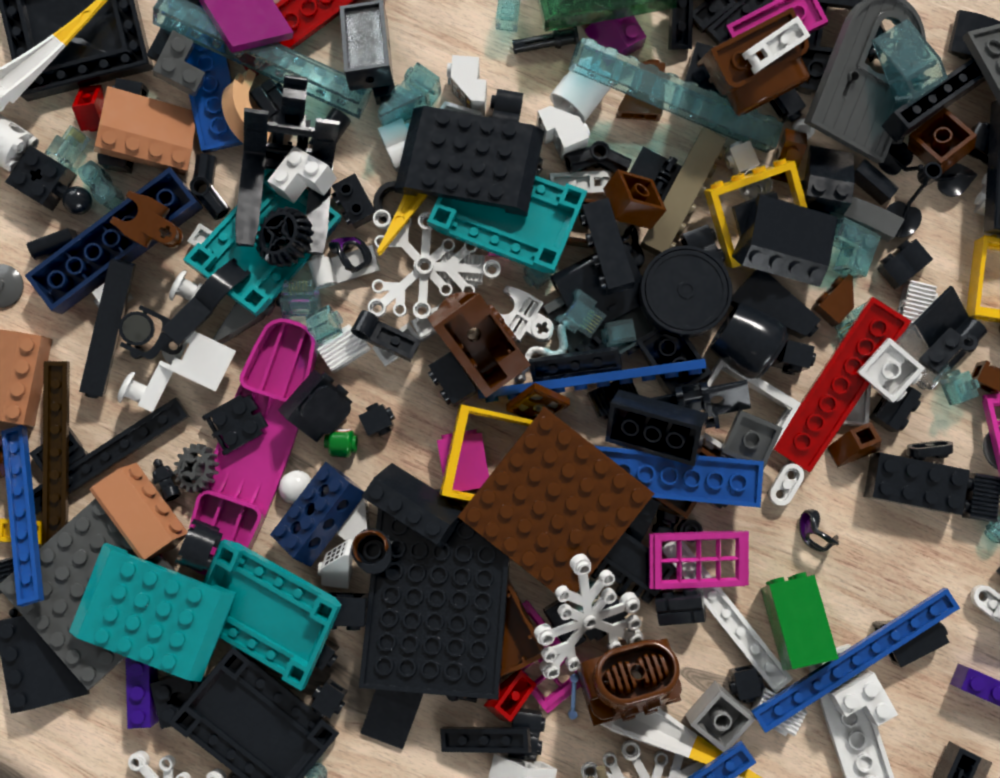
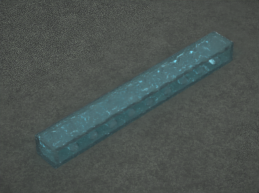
(270, 60)
(673, 94)

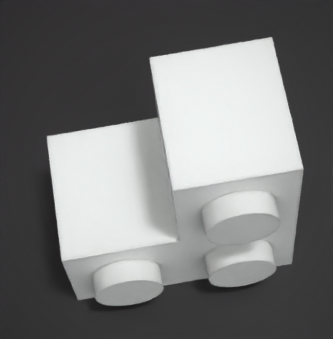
(298, 172)
(866, 693)
(507, 767)

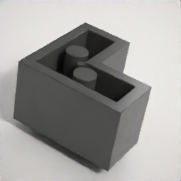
(173, 65)

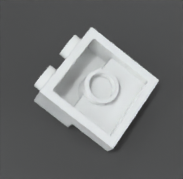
(891, 371)

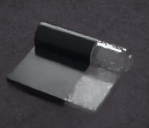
(941, 315)

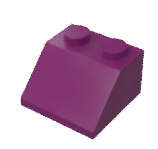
(620, 33)

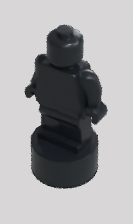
(163, 476)

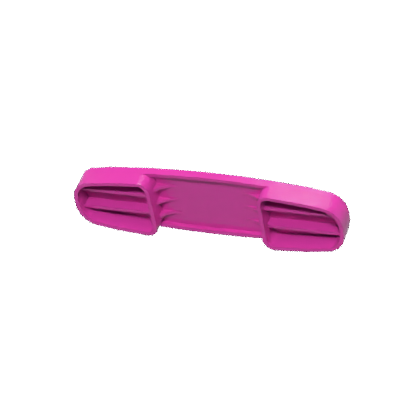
(252, 473)

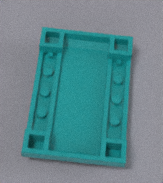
(529, 239)
(265, 280)
(273, 613)
(152, 614)

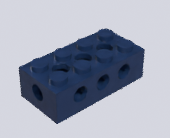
(317, 514)

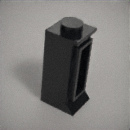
(788, 106)

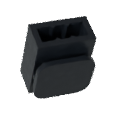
(317, 405)

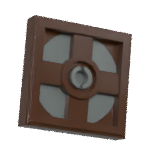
(534, 398)

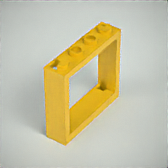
(738, 181)
(976, 280)
(456, 443)

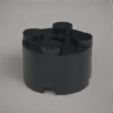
(198, 545)

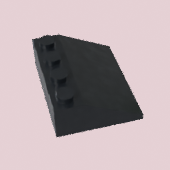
(787, 240)
(33, 669)

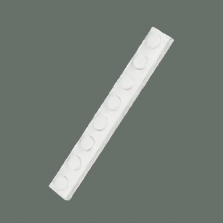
(733, 622)

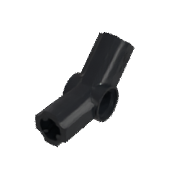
(585, 158)
(204, 174)

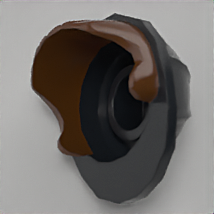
(372, 551)

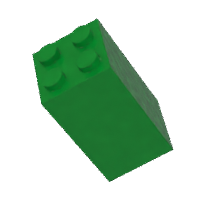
(798, 621)

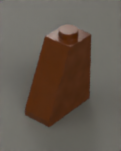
(639, 110)

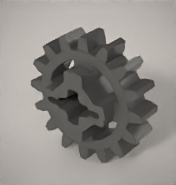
(196, 468)

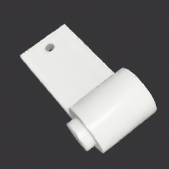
(330, 271)

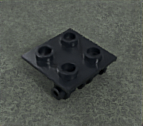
(658, 168)

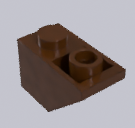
(792, 147)
(837, 302)
(855, 444)

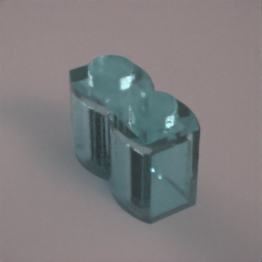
(100, 185)

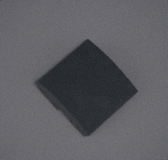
(965, 22)

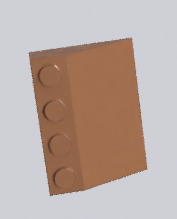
(145, 131)
(21, 375)

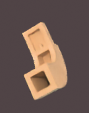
(235, 99)

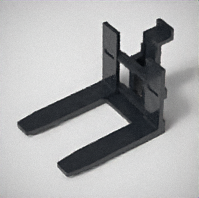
(262, 155)

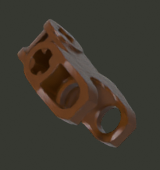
(149, 223)

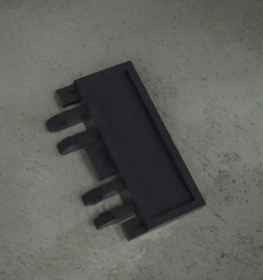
(630, 562)

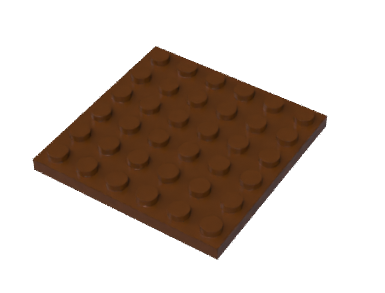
(555, 501)

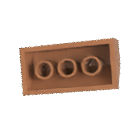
(139, 512)

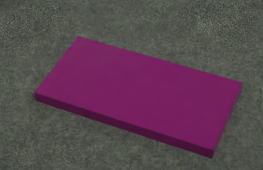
(247, 22)

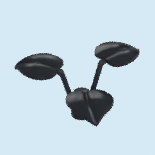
(950, 183)

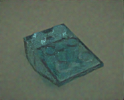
(908, 61)
(418, 89)

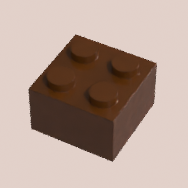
(942, 140)
(634, 199)

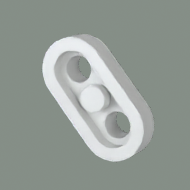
(786, 485)
(988, 603)

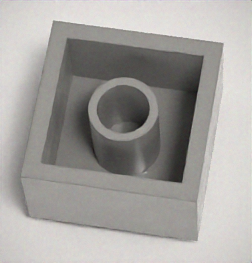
(719, 717)

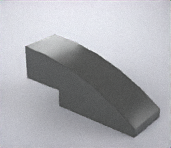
(873, 218)

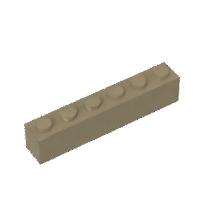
(684, 191)

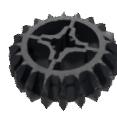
(284, 237)

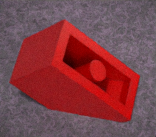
(89, 107)
(512, 696)

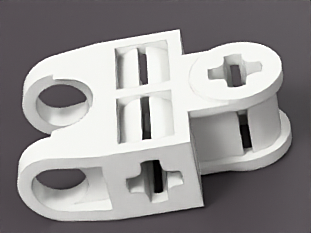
(530, 321)

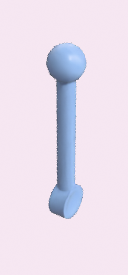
(572, 713)

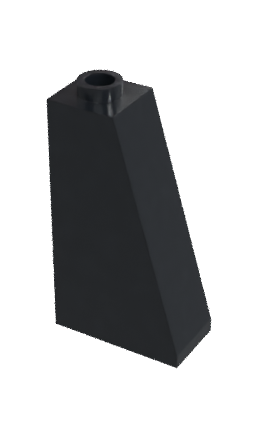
(771, 297)

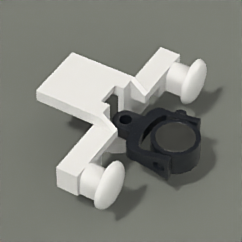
(202, 362)

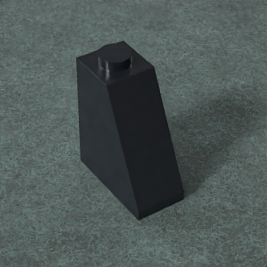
(919, 646)

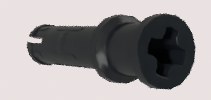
(556, 38)

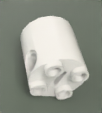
(578, 95)
(13, 143)

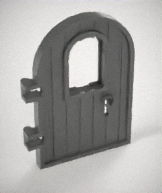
(868, 101)

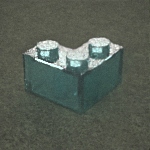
(856, 248)

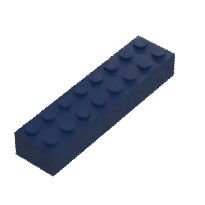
(84, 261)

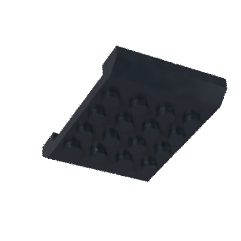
(470, 159)
(253, 721)

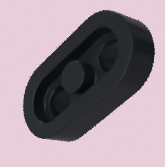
(922, 450)

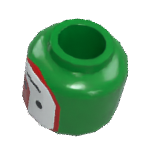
(341, 443)

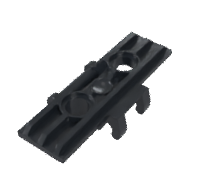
(699, 397)

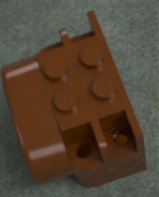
(737, 81)
(490, 351)
(615, 694)

